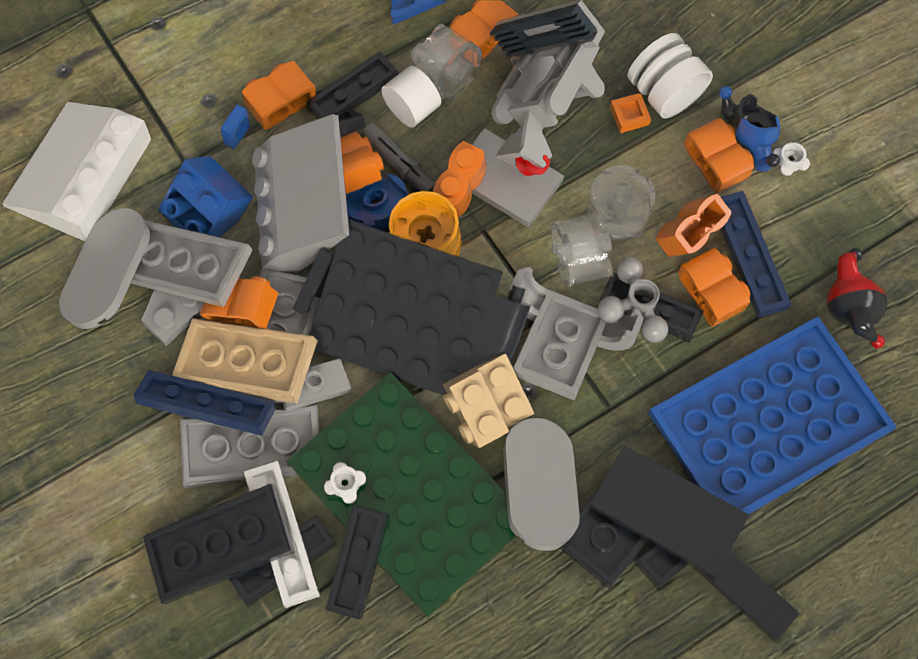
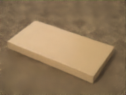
(246, 359)

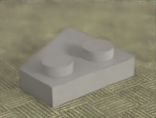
(169, 315)

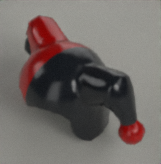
(857, 299)

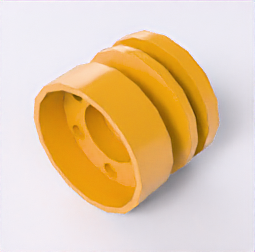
(427, 216)

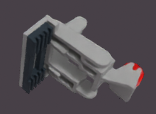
(540, 84)

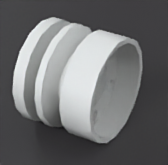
(669, 75)

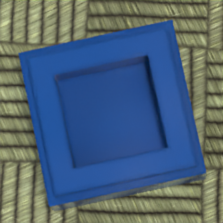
(235, 126)

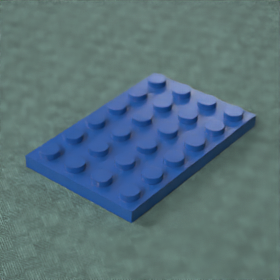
(772, 419)

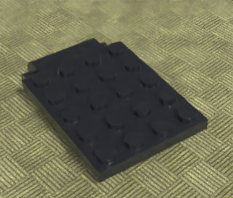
(414, 309)

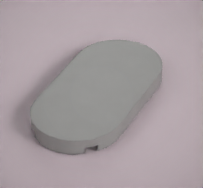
(104, 268)
(540, 484)

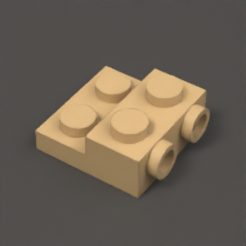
(487, 401)

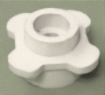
(793, 151)
(340, 473)

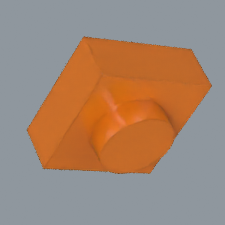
(630, 113)

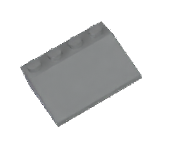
(300, 195)

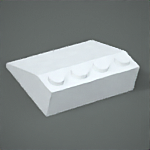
(79, 168)

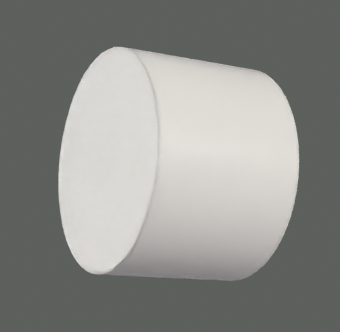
(411, 96)

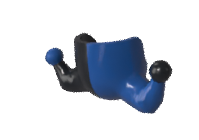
(753, 128)

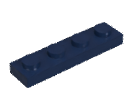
(753, 257)
(205, 402)

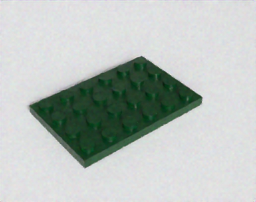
(440, 501)

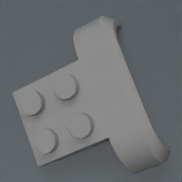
(565, 337)

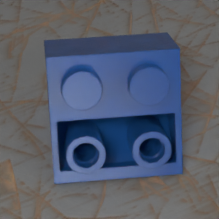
(204, 198)

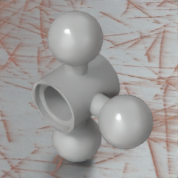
(612, 308)

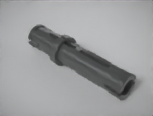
(409, 170)

